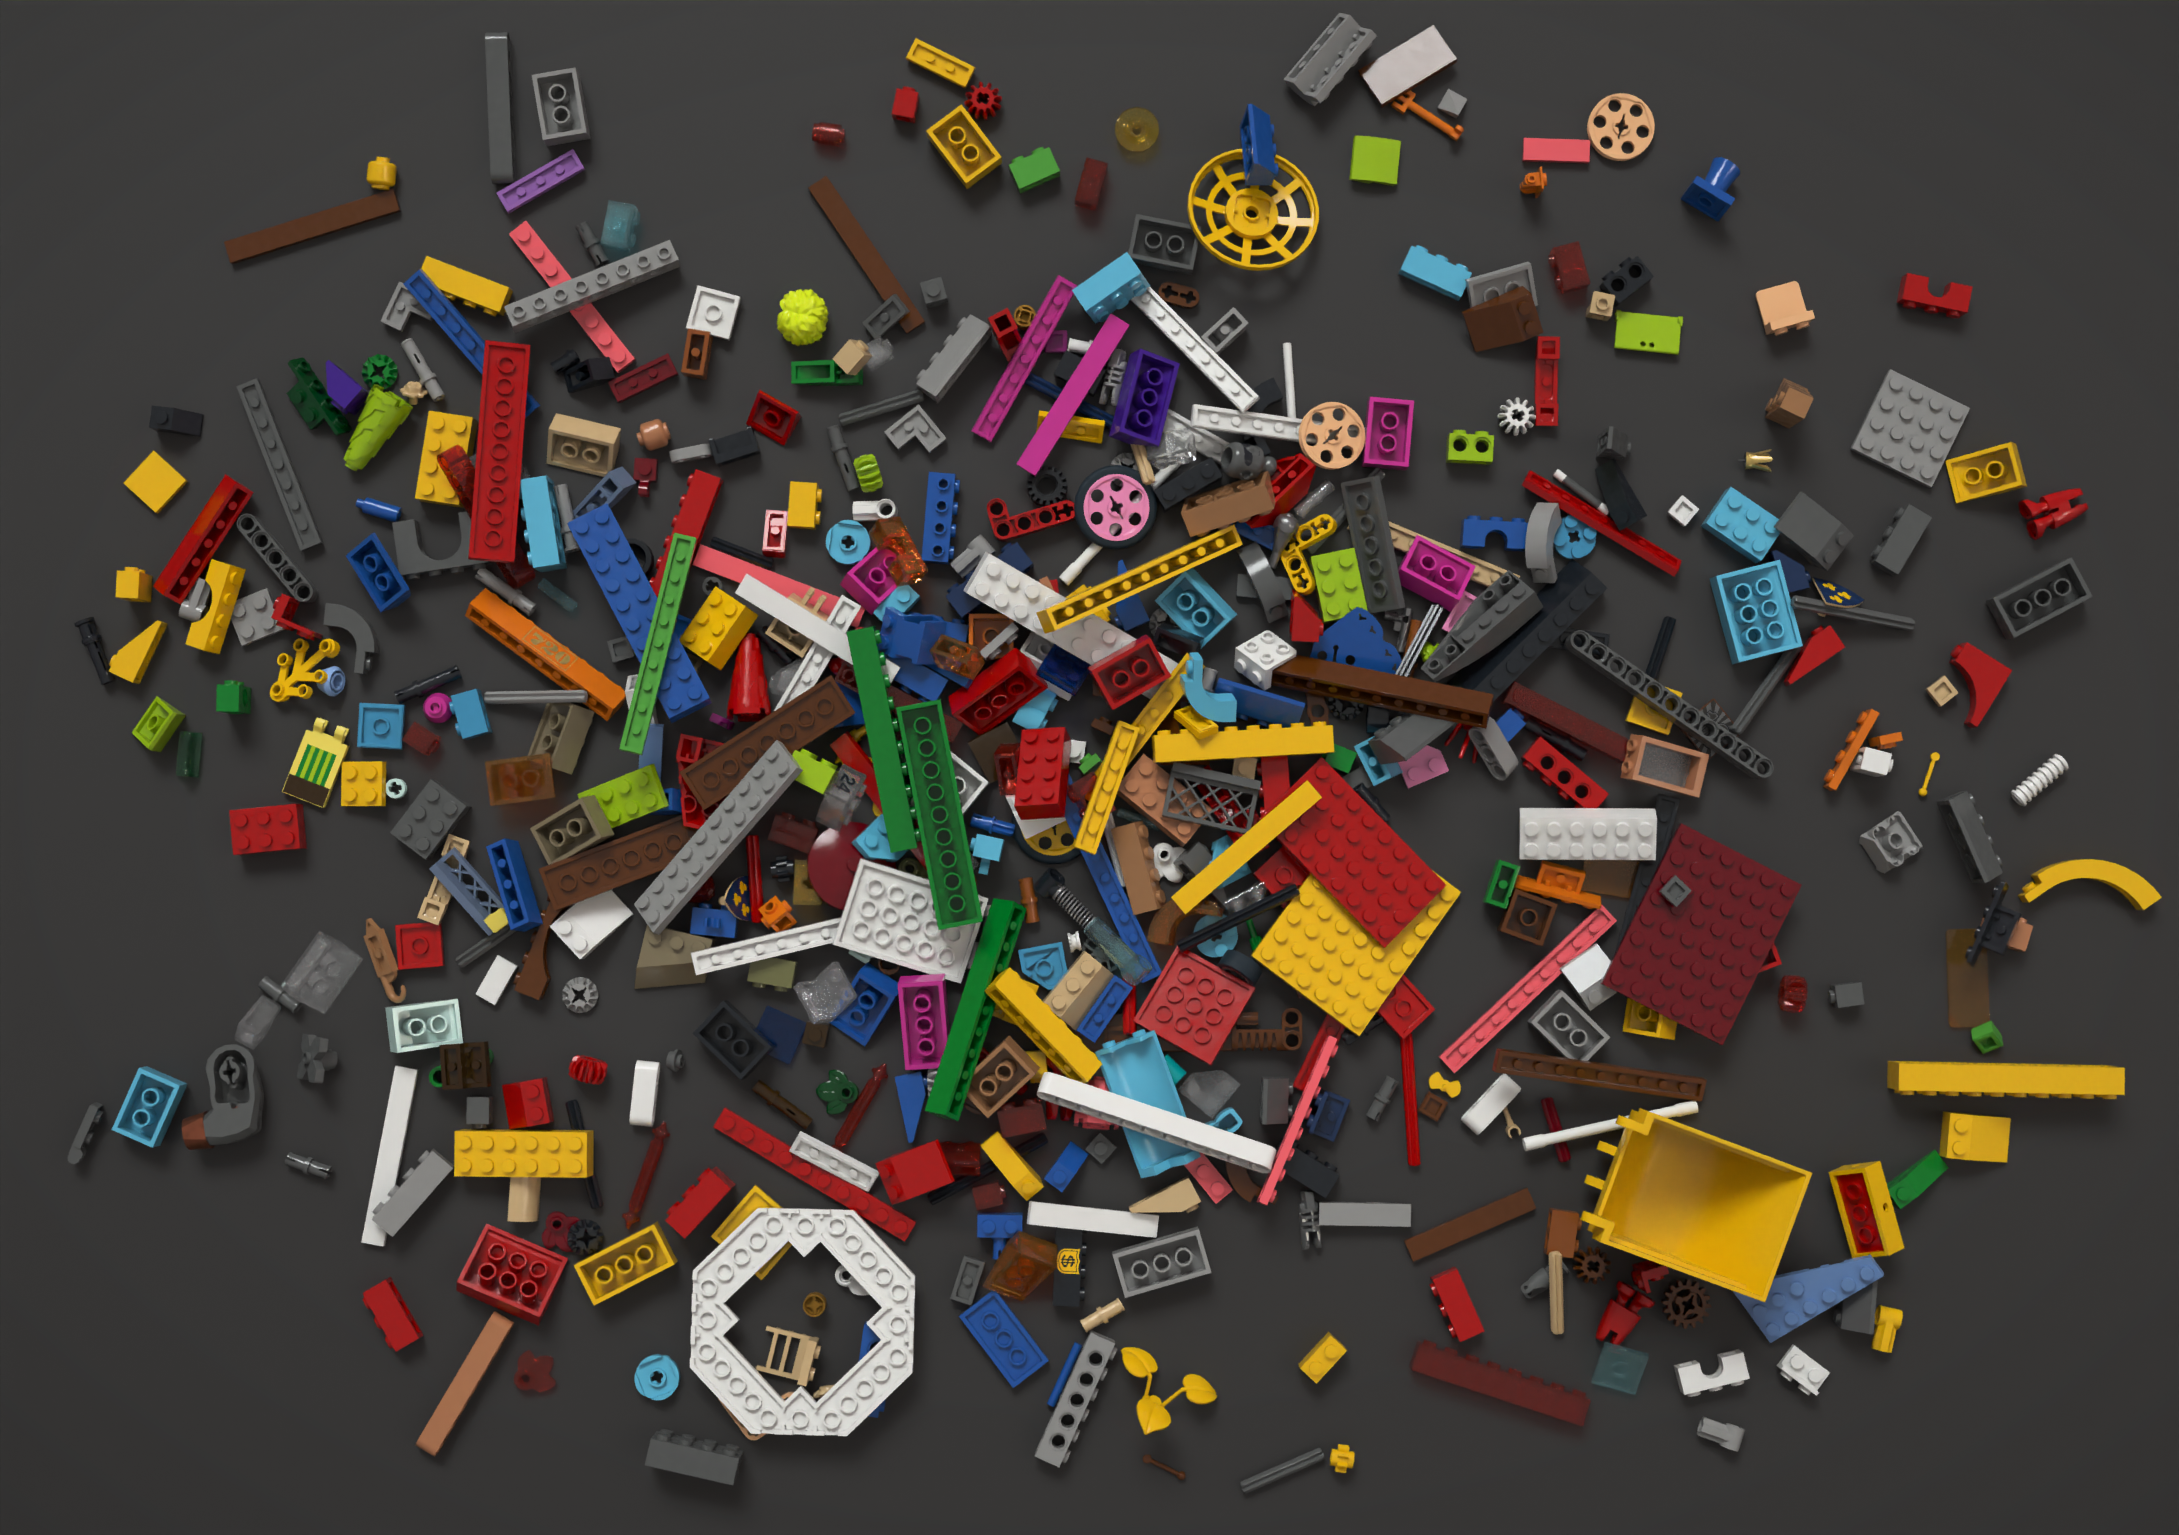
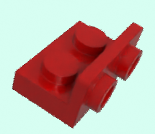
(1647, 1270)

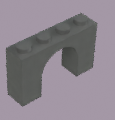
(415, 562)

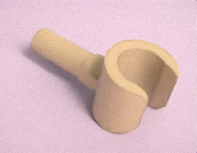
(1510, 1125)

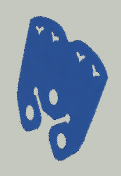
(1356, 640)

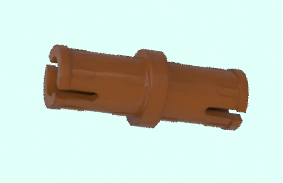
(1029, 900)

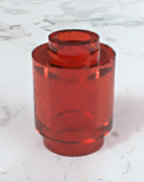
(828, 134)

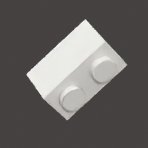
(1872, 762)

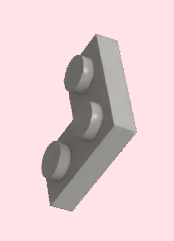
(401, 307)
(916, 424)

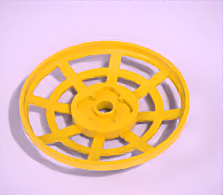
(1261, 204)

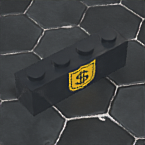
(1069, 1268)

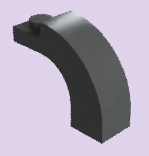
(1263, 581)
(360, 628)

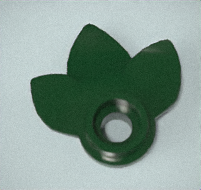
(833, 1092)

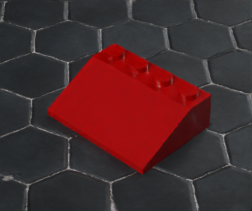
(511, 1274)

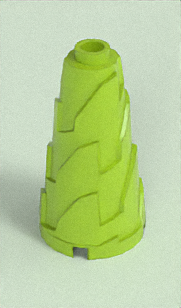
(376, 424)

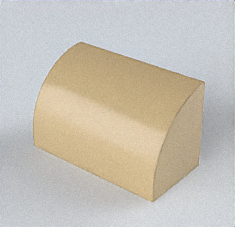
(524, 1199)

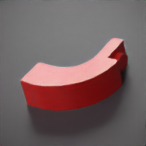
(1005, 332)

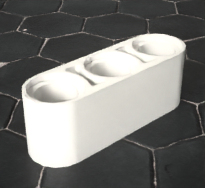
(644, 1093)
(1490, 1104)

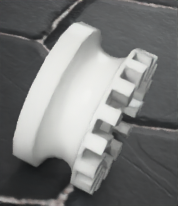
(1074, 941)

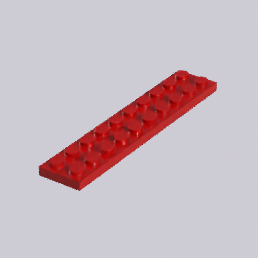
(499, 452)
(1405, 1004)

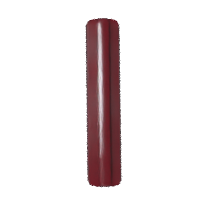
(1554, 1126)

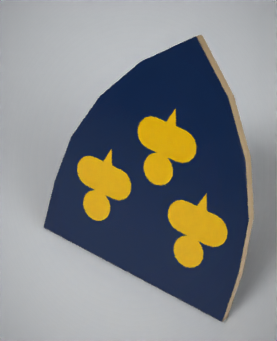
(1836, 595)
(738, 898)

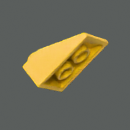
(1986, 472)
(1974, 1137)

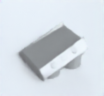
(1890, 842)

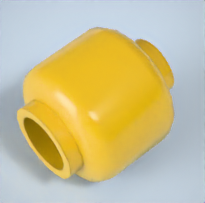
(381, 173)

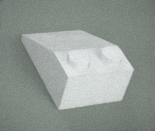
(591, 922)

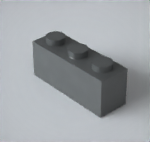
(1900, 539)

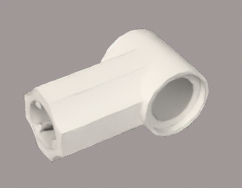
(872, 510)

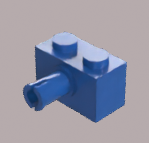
(999, 1227)

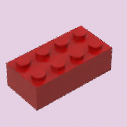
(1043, 773)

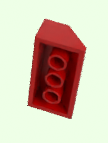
(997, 692)

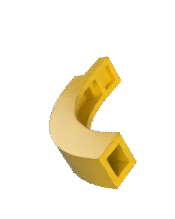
(2127, 882)

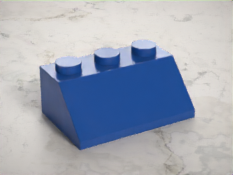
(1257, 147)
(378, 573)

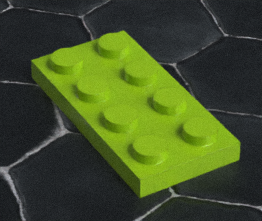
(630, 796)

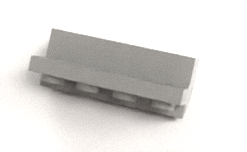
(1329, 59)

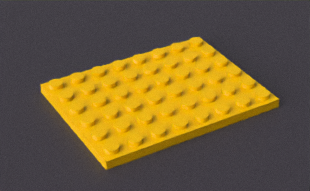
(1335, 960)

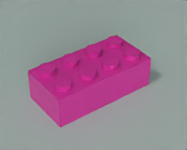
(923, 1019)

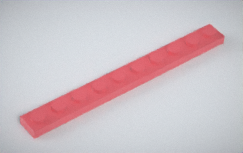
(1526, 989)

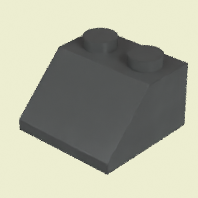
(1274, 1100)

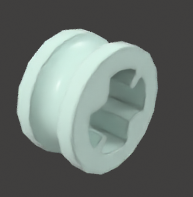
(389, 784)

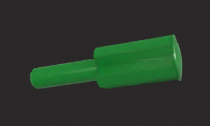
(1255, 939)

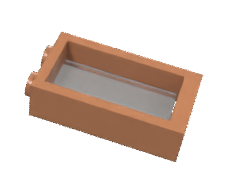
(1664, 765)

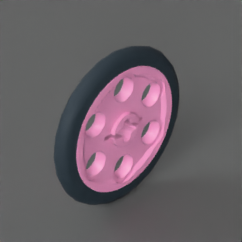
(1100, 533)

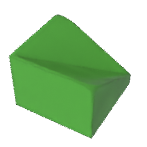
(1987, 1037)

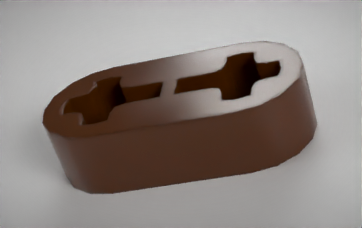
(1180, 290)

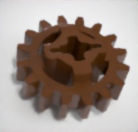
(1683, 1311)

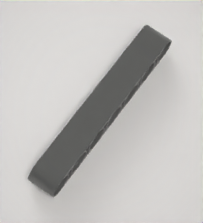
(500, 107)

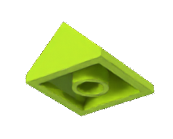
(158, 724)

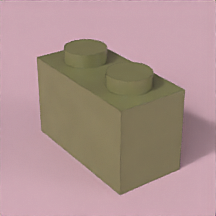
(773, 972)

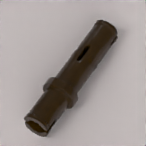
(779, 1102)

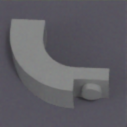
(1539, 541)

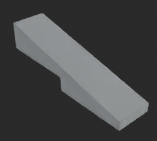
(1365, 1214)

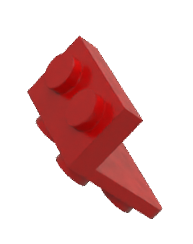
(284, 611)

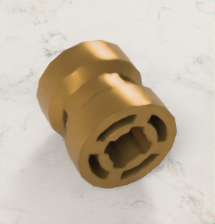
(1024, 321)
(815, 1307)

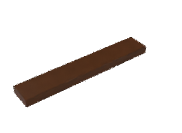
(1470, 1224)

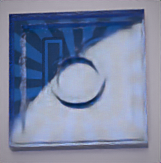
(782, 1031)

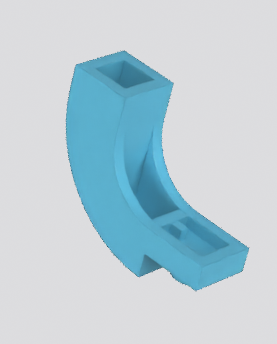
(1210, 705)

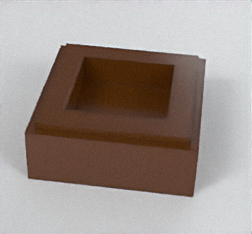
(1432, 1106)

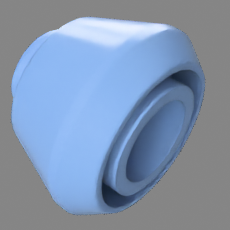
(334, 683)

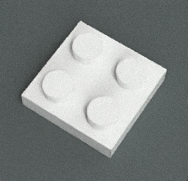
(713, 312)

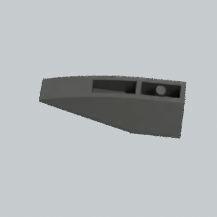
(1484, 625)

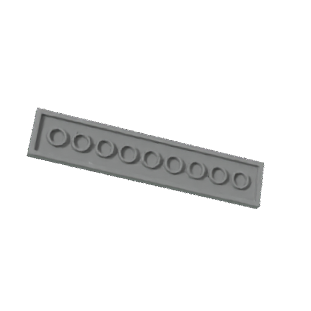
(718, 837)

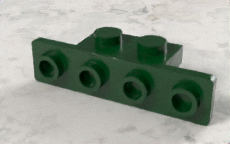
(313, 400)

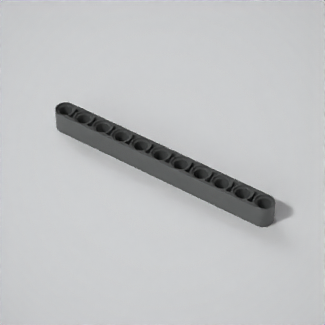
(1680, 706)

